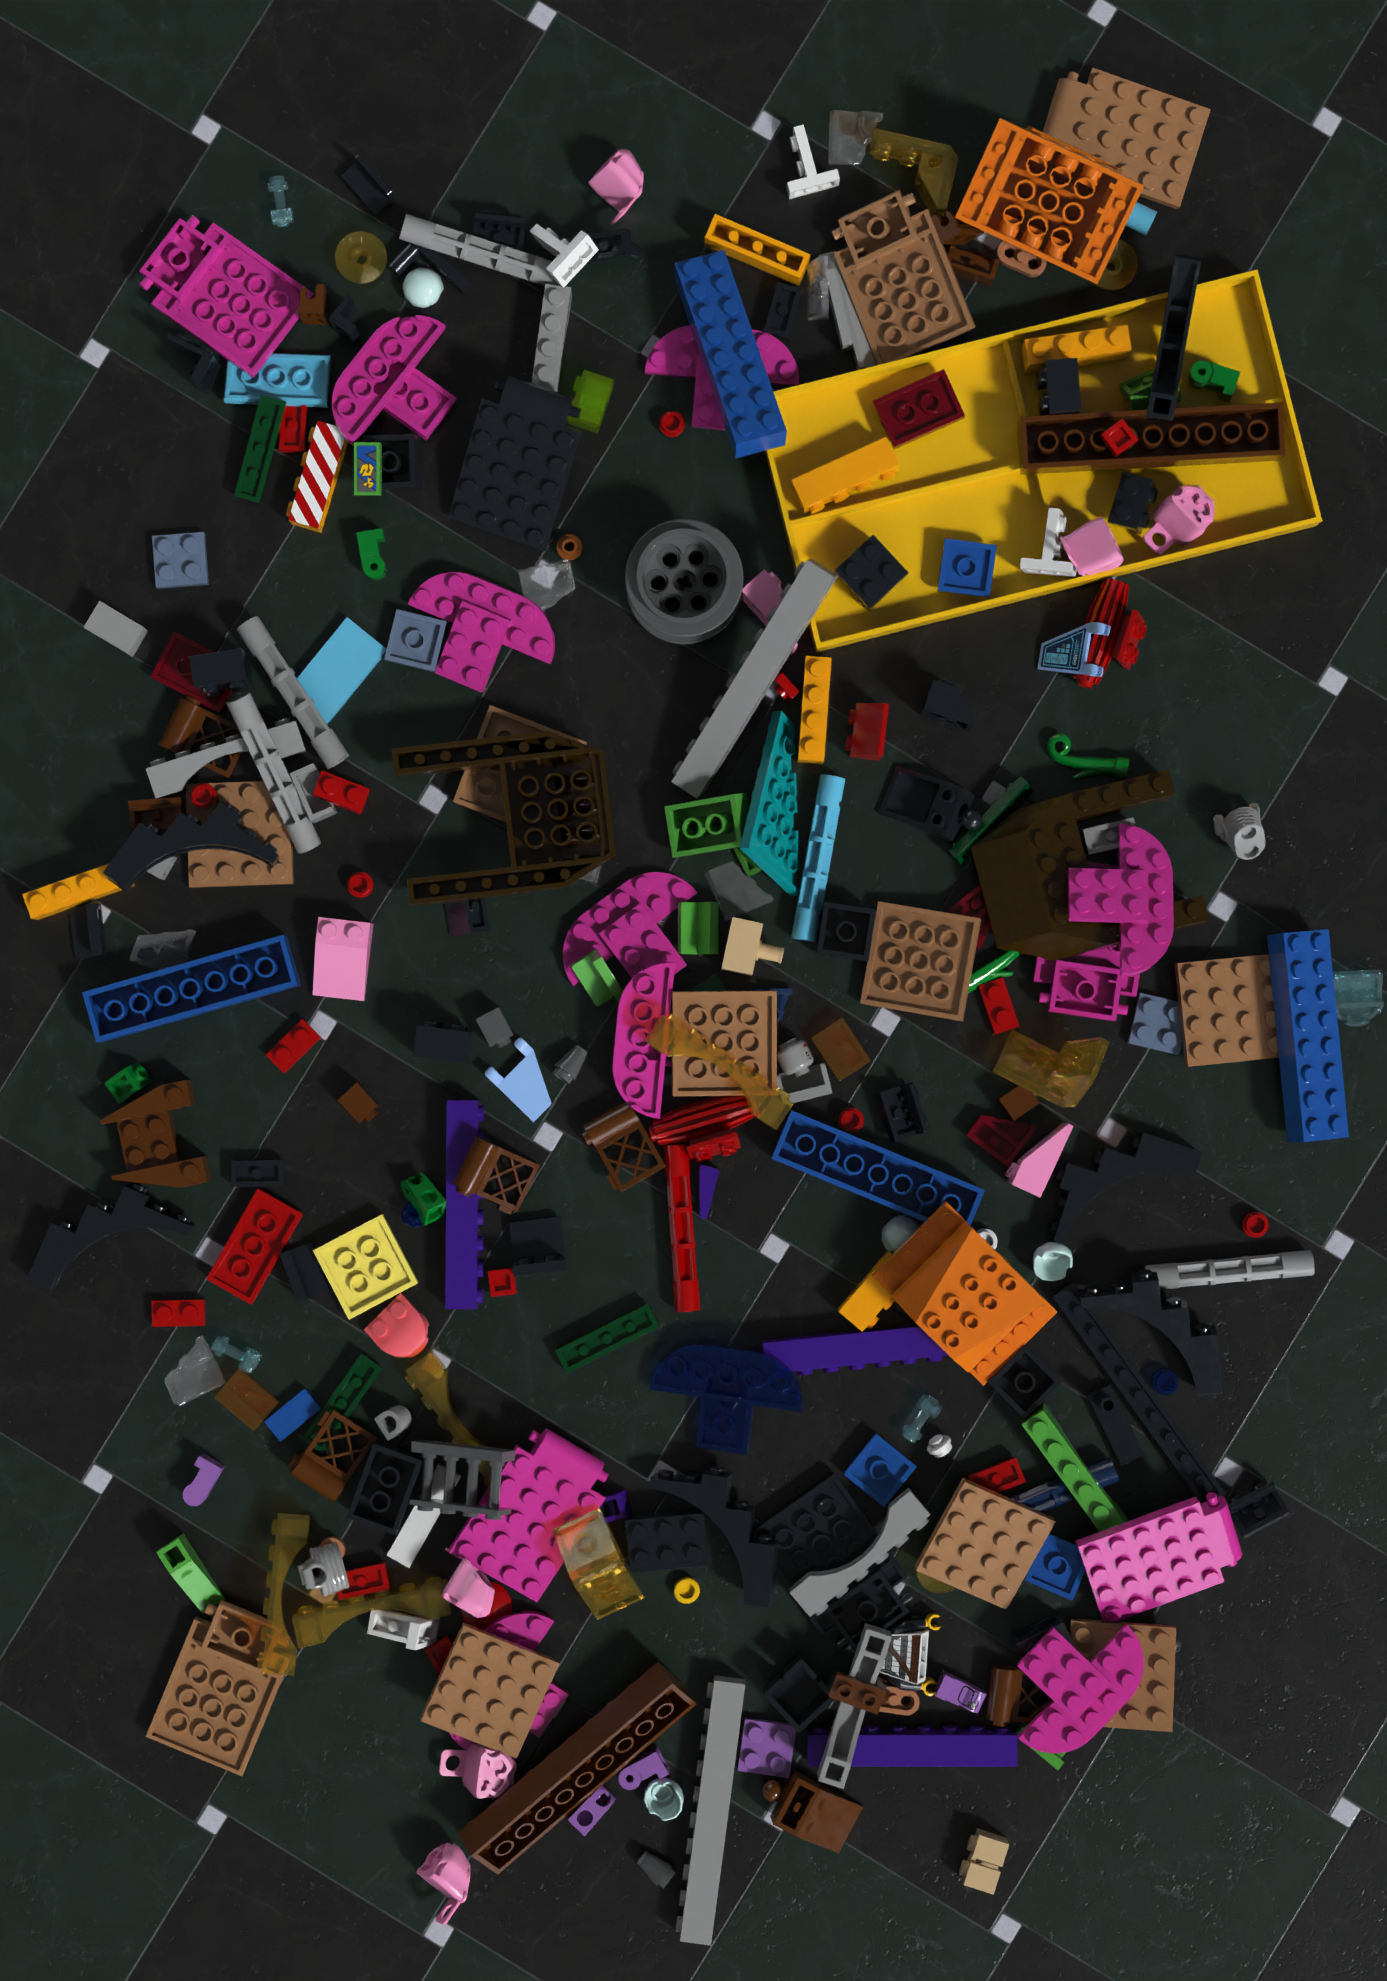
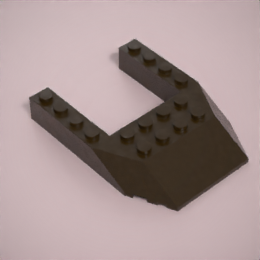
(552, 812)
(1027, 864)

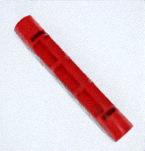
(681, 1228)

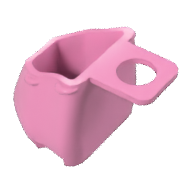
(619, 181)
(1181, 517)
(1092, 548)
(469, 1589)
(482, 1770)
(449, 1873)

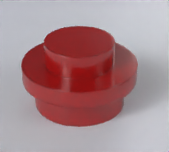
(671, 424)
(203, 795)
(360, 884)
(850, 1120)
(1255, 1224)

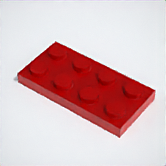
(255, 1246)

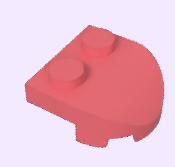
(399, 1329)

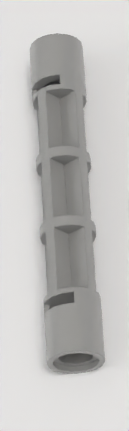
(476, 250)
(302, 707)
(273, 772)
(1234, 1269)

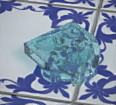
(1358, 995)

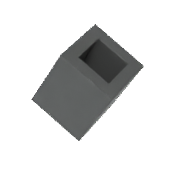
(495, 1028)

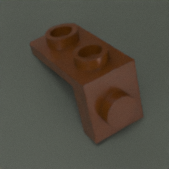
(859, 1693)

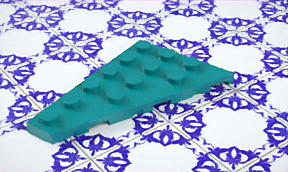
(769, 824)

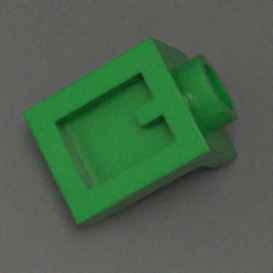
(128, 1082)

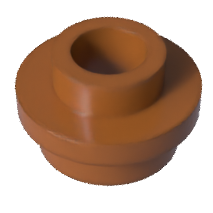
(569, 555)

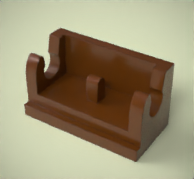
(953, 231)
(973, 266)
(317, 309)
(156, 812)

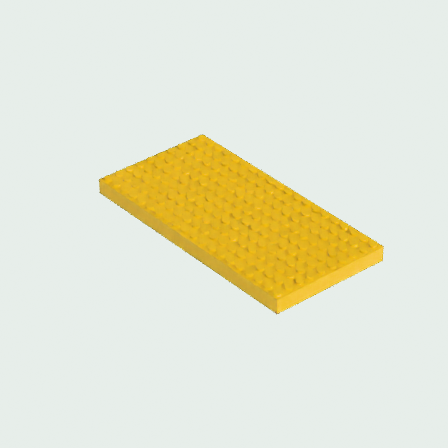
(968, 474)

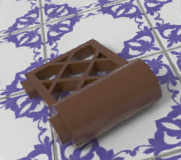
(185, 726)
(612, 1127)
(478, 1170)
(319, 1472)
(1005, 1696)

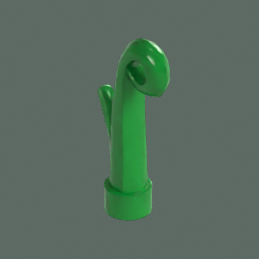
(1090, 765)
(992, 969)

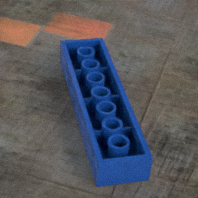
(730, 354)
(191, 988)
(1307, 1036)
(871, 1170)

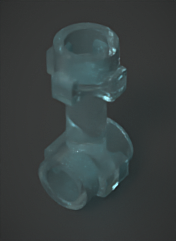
(281, 215)
(248, 1360)
(928, 1407)

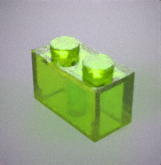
(592, 397)

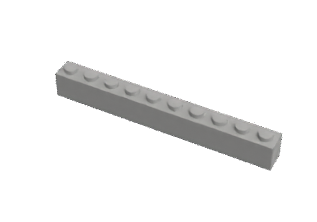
(754, 678)
(712, 1810)

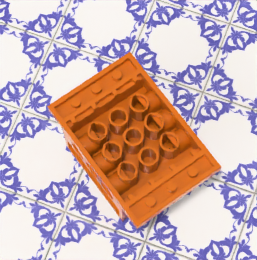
(1049, 199)
(964, 1294)

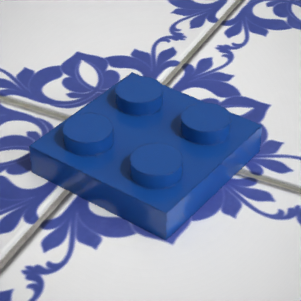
(967, 568)
(879, 1469)
(1057, 1567)

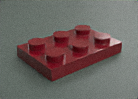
(918, 409)
(176, 673)

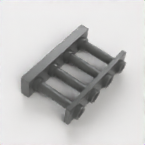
(474, 1455)

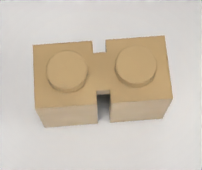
(985, 1857)

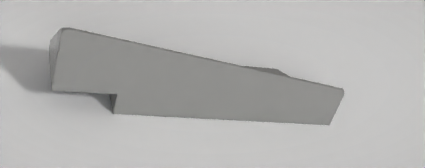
(846, 319)

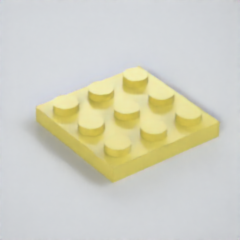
(365, 1266)

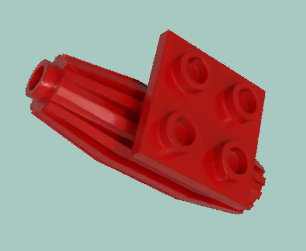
(1125, 631)
(705, 1125)

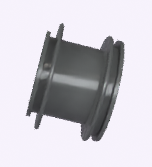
(682, 540)

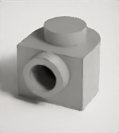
(394, 1421)

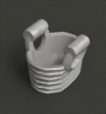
(1242, 831)
(333, 1573)

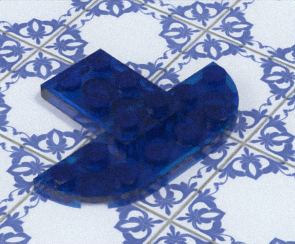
(729, 1387)

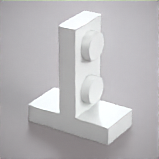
(812, 181)
(569, 256)
(1052, 550)
(403, 1628)

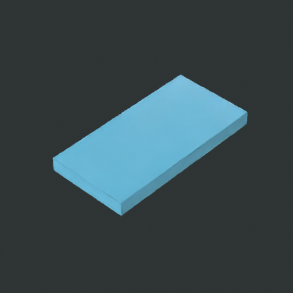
(285, 377)
(340, 668)

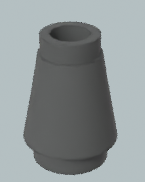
(570, 1064)
(656, 1869)

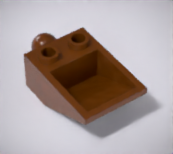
(816, 1813)

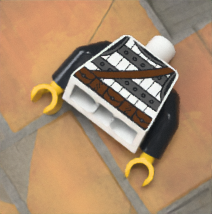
(907, 1654)

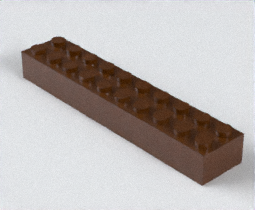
(1192, 438)
(577, 1768)

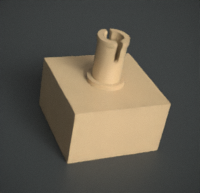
(745, 947)

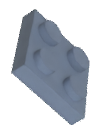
(180, 560)
(415, 640)
(1156, 1024)

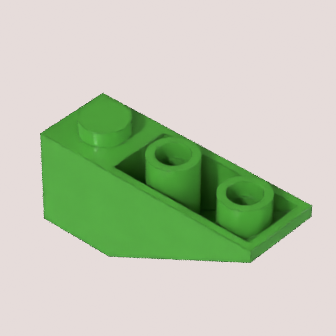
(190, 1572)

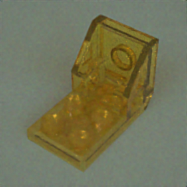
(935, 161)
(1054, 1075)
(596, 1564)

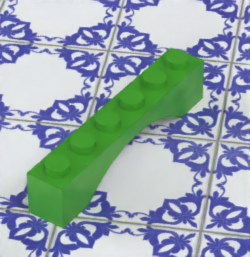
(1066, 1462)

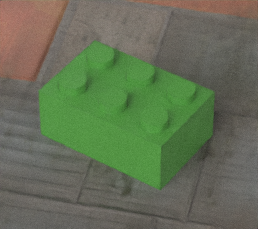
(707, 824)

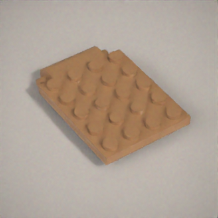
(1131, 128)
(900, 279)
(217, 1691)

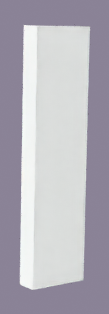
(419, 1524)

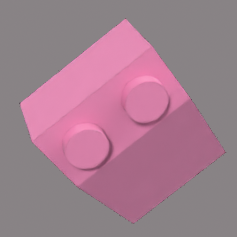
(763, 595)
(342, 958)
(1037, 1164)

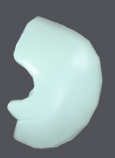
(422, 287)
(898, 1231)
(1052, 1261)
(664, 1798)

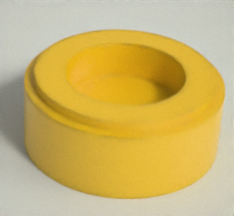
(686, 1589)

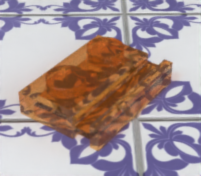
(840, 1049)
(246, 1399)

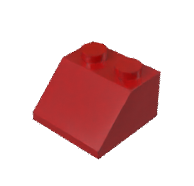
(868, 730)

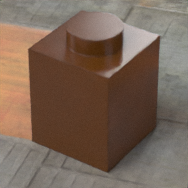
(1018, 1101)
(359, 1103)

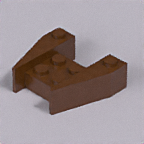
(151, 1139)

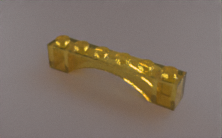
(764, 1102)
(432, 1381)
(424, 1600)
(279, 1650)

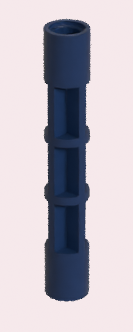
(1056, 1492)

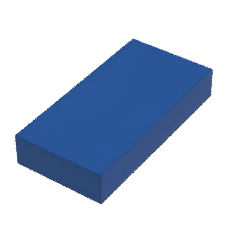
(292, 1414)

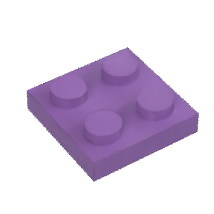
(766, 1747)

